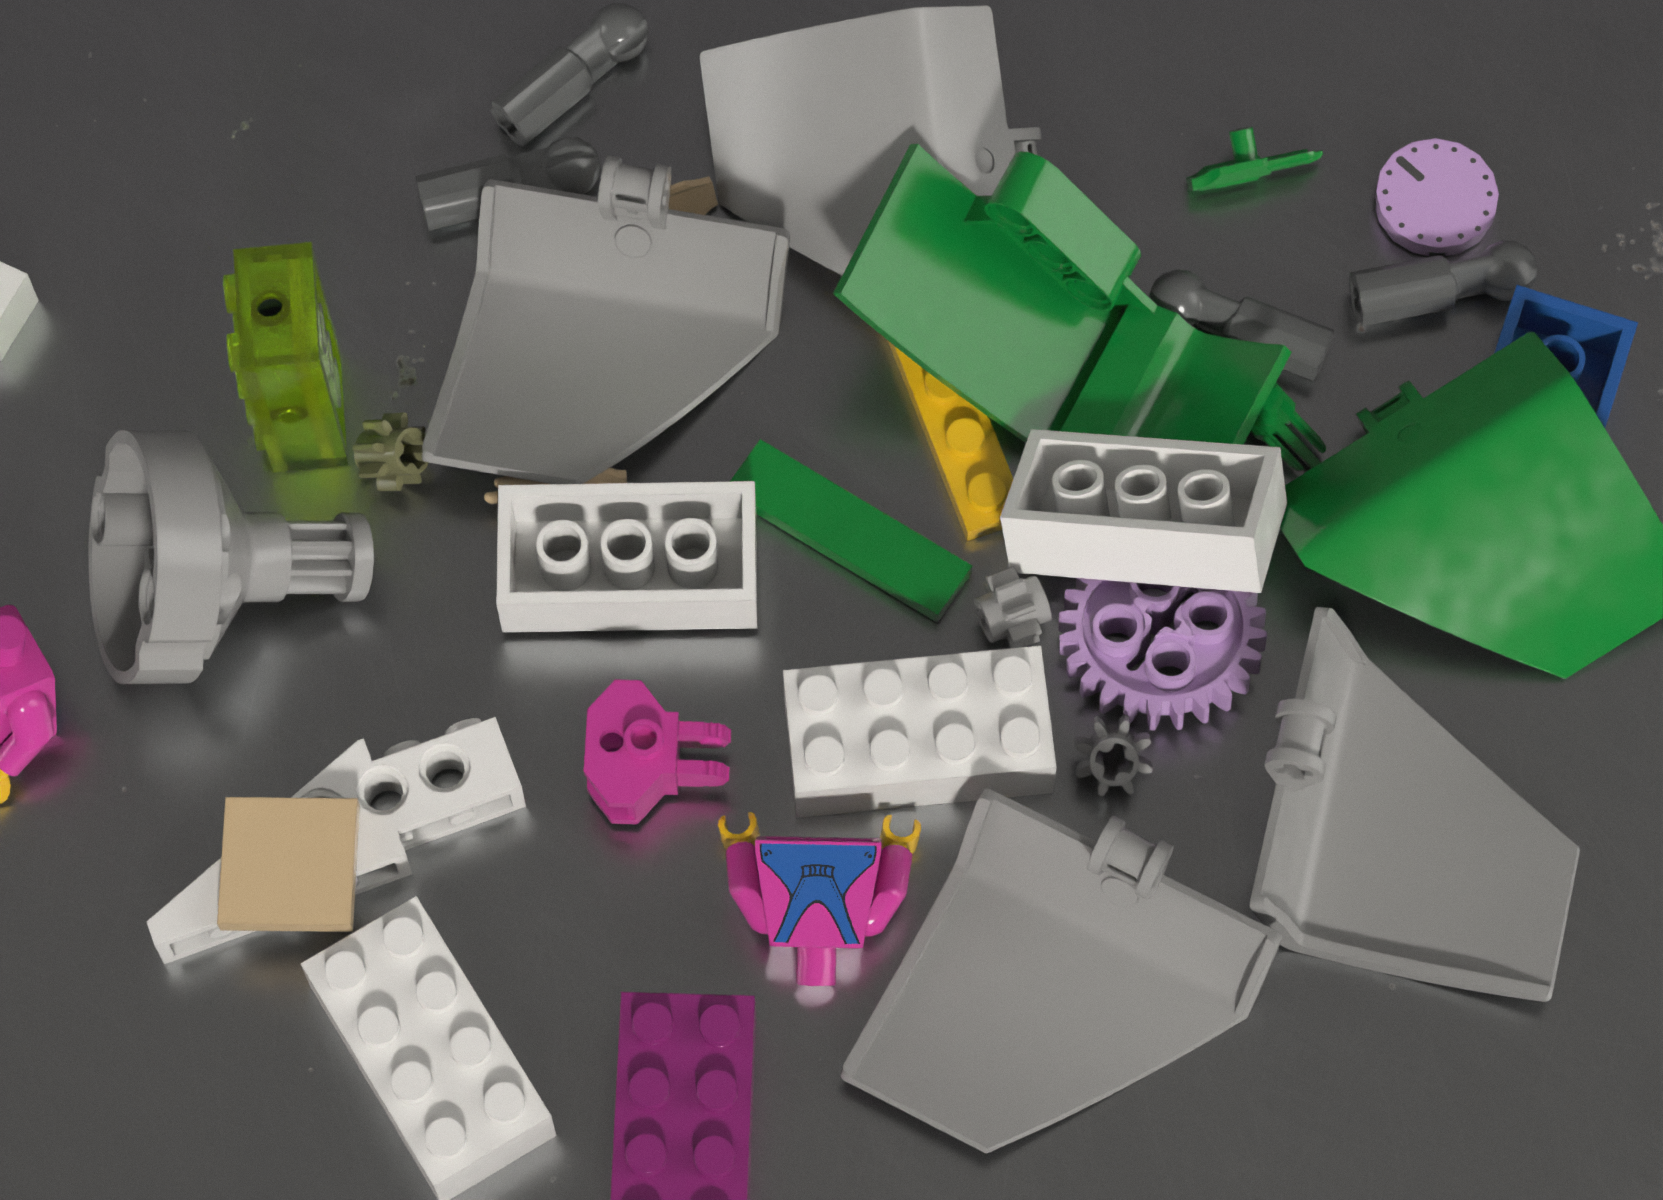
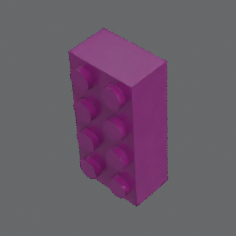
(684, 1097)

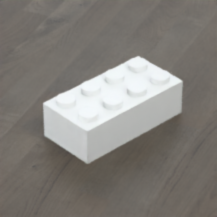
(1145, 510)
(627, 556)
(918, 731)
(429, 1050)

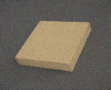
(288, 864)

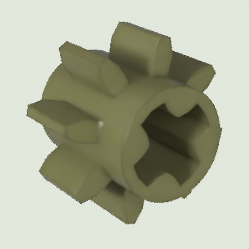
(390, 452)

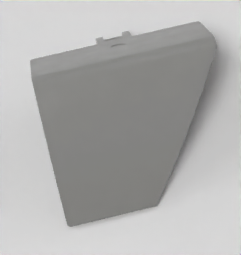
(825, 112)

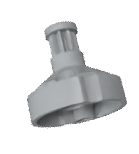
(182, 557)

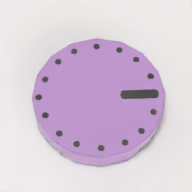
(1436, 197)

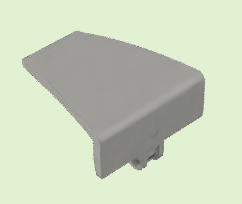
(598, 324)
(1400, 841)
(1052, 979)

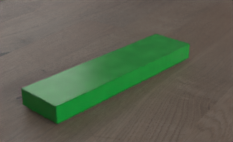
(853, 532)

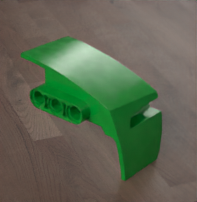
(1035, 315)

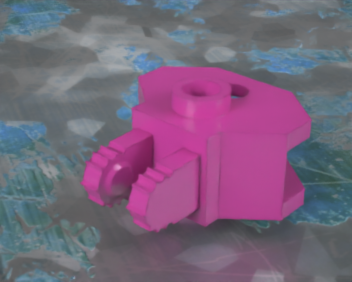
(646, 752)

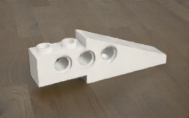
(422, 815)

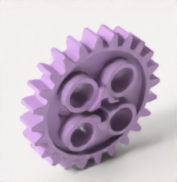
(1210, 659)

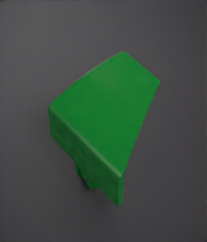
(1490, 515)

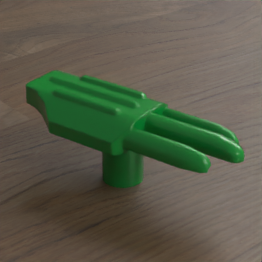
(1247, 163)
(1273, 421)

